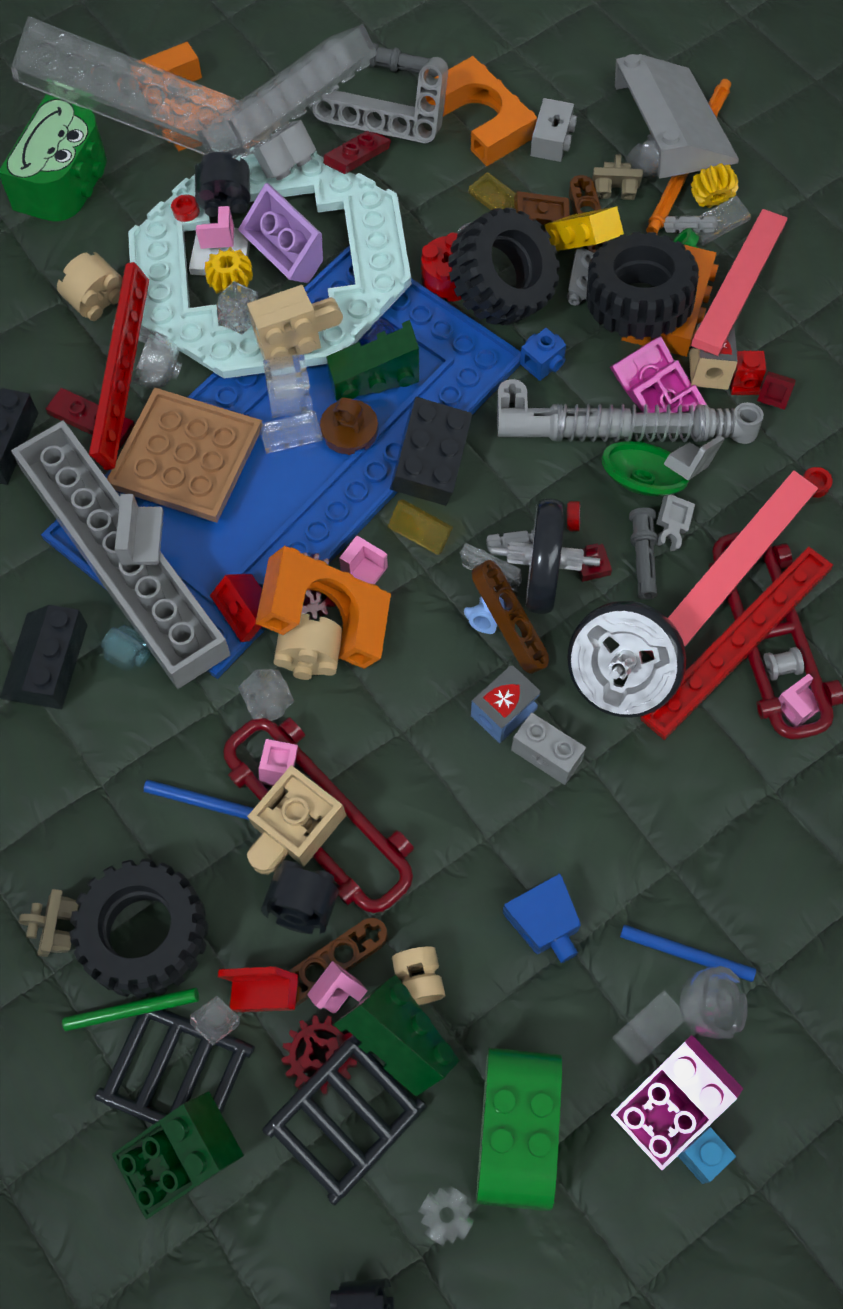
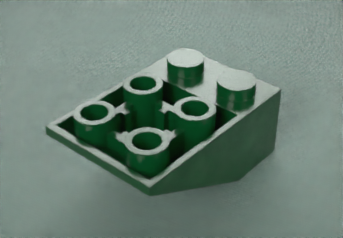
(177, 1154)

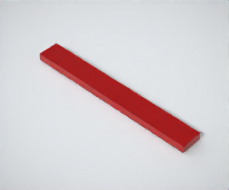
(119, 367)
(740, 640)

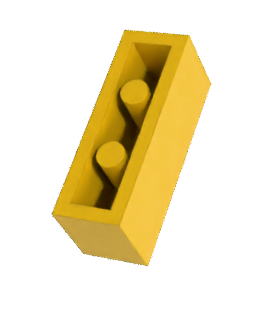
(585, 229)

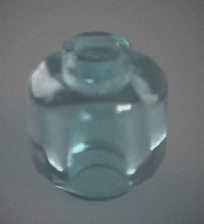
(125, 648)

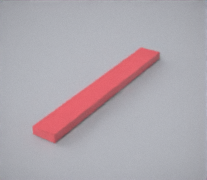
(739, 283)
(741, 556)

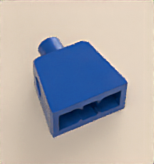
(545, 918)

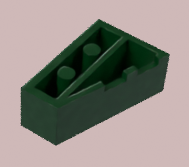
(376, 365)
(400, 1035)

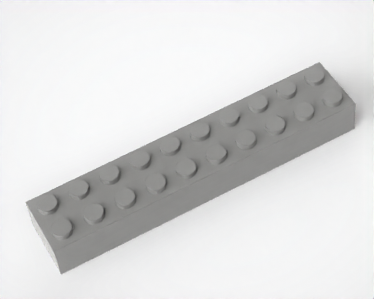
(148, 595)

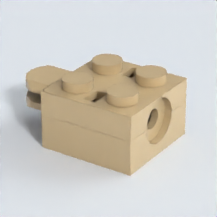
(289, 322)
(293, 821)

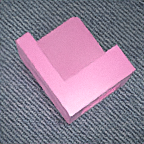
(217, 234)
(364, 561)
(799, 702)
(276, 760)
(334, 988)

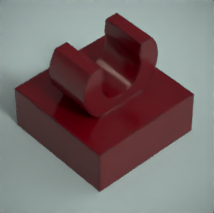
(776, 390)
(592, 572)

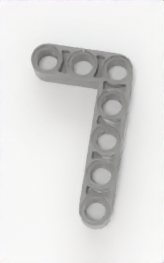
(389, 111)

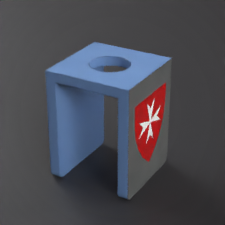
(505, 703)

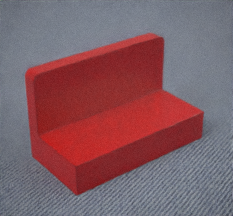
(239, 601)
(261, 989)

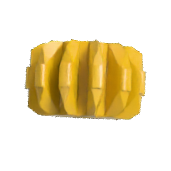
(714, 185)
(226, 268)

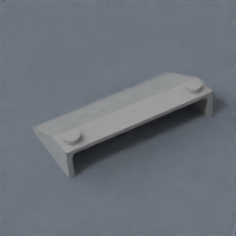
(675, 114)

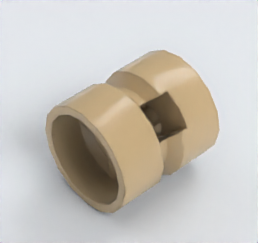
(424, 987)

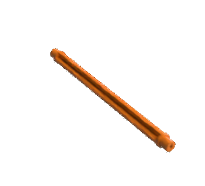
(676, 182)

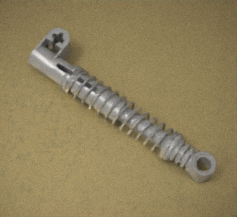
(558, 422)

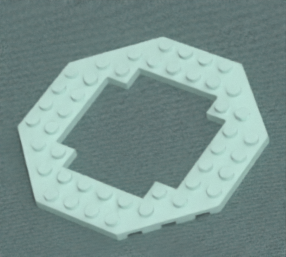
(376, 255)

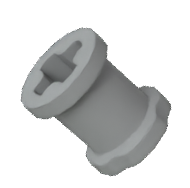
(783, 663)

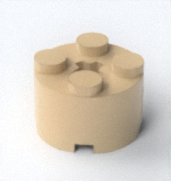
(90, 285)
(310, 648)

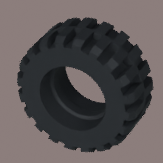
(526, 248)
(642, 260)
(109, 898)

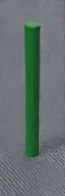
(130, 1009)

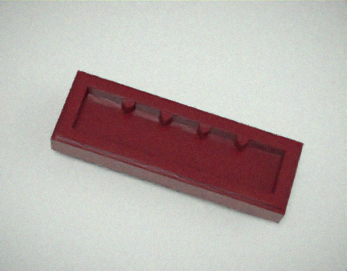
(356, 151)
(81, 413)

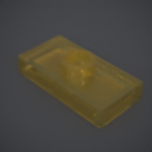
(492, 192)
(420, 527)

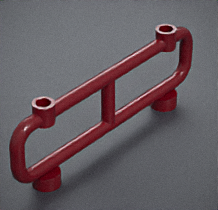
(825, 694)
(394, 848)

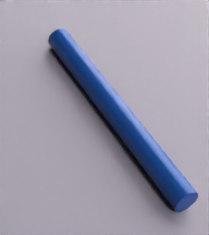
(197, 799)
(686, 952)

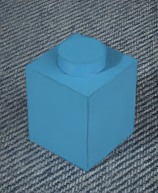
(706, 1156)

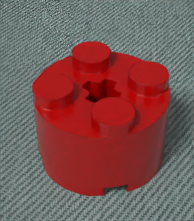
(436, 268)

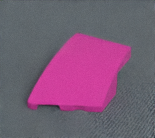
(655, 378)

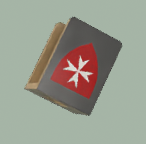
(712, 370)

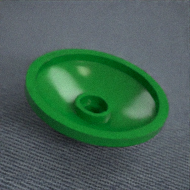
(641, 469)

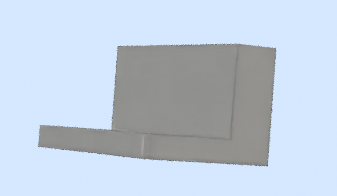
(692, 460)
(138, 532)

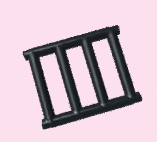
(177, 1025)
(303, 1100)

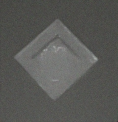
(214, 1020)

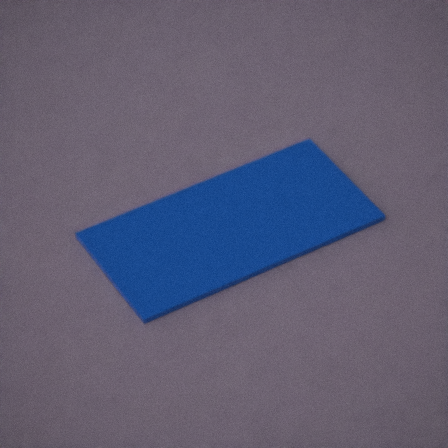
(310, 492)

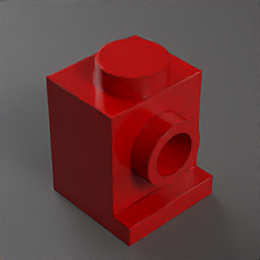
(748, 373)

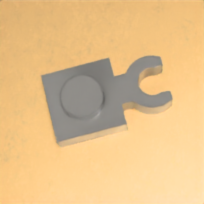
(675, 518)

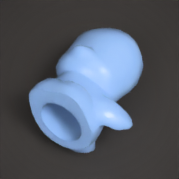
(481, 618)

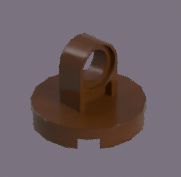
(349, 426)

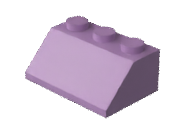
(283, 235)

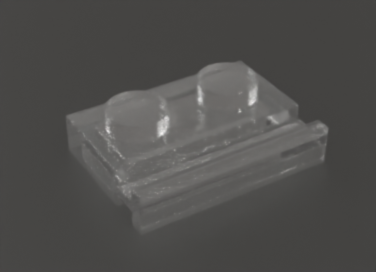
(474, 556)

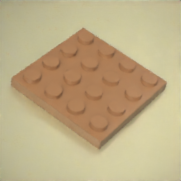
(185, 454)

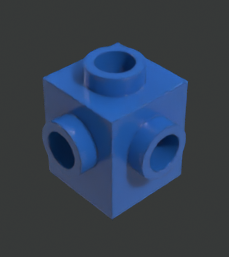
(543, 354)

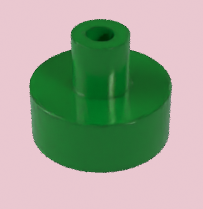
(687, 237)

